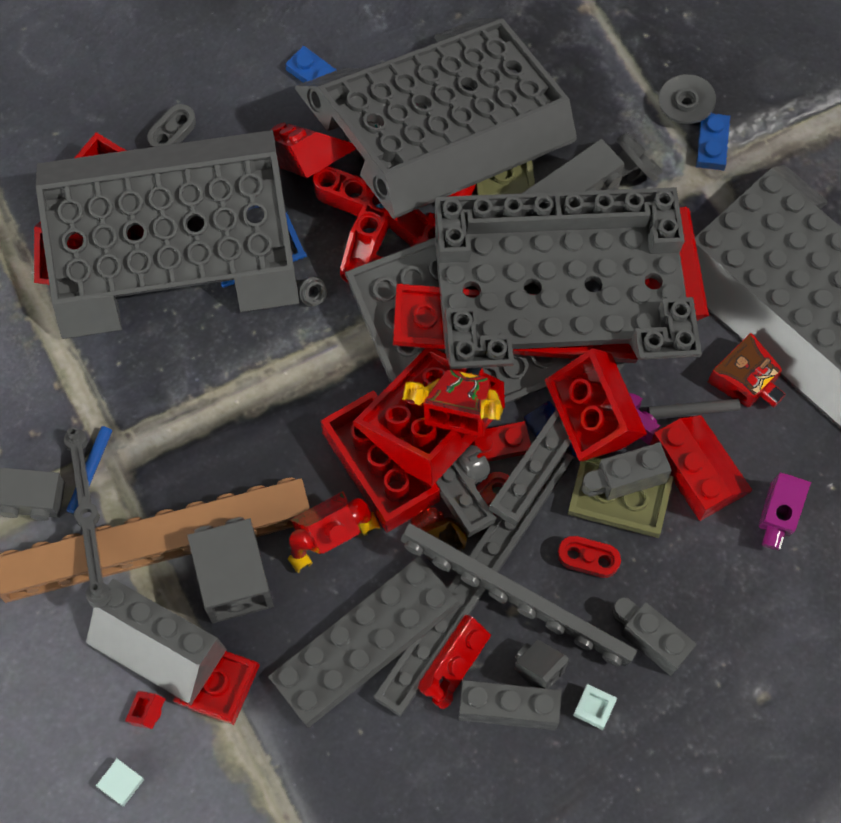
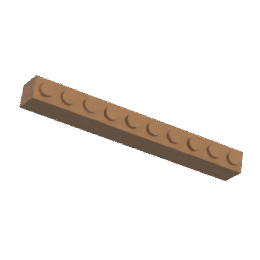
(146, 540)

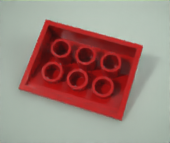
(400, 426)

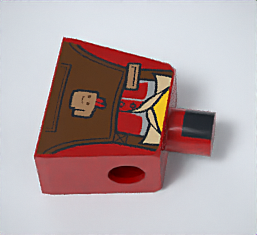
(748, 374)

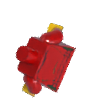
(328, 527)

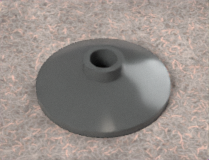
(690, 90)

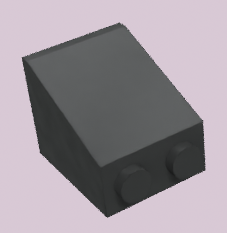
(230, 570)

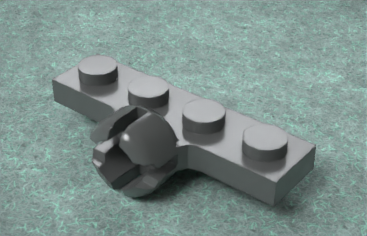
(461, 495)

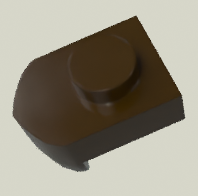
(449, 532)

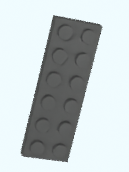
(364, 641)

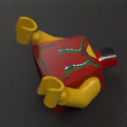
(457, 401)

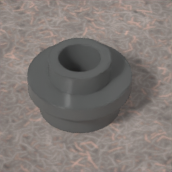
(318, 295)

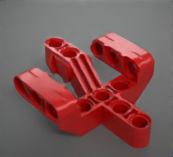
(362, 246)

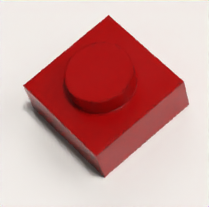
(145, 710)

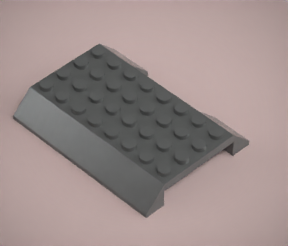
(777, 274)

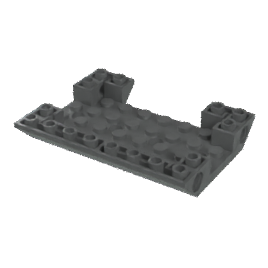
(463, 131)
(161, 193)
(559, 246)

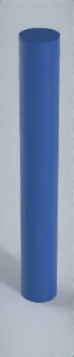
(92, 462)

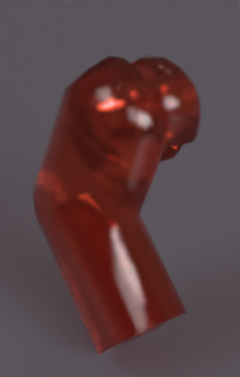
(427, 517)

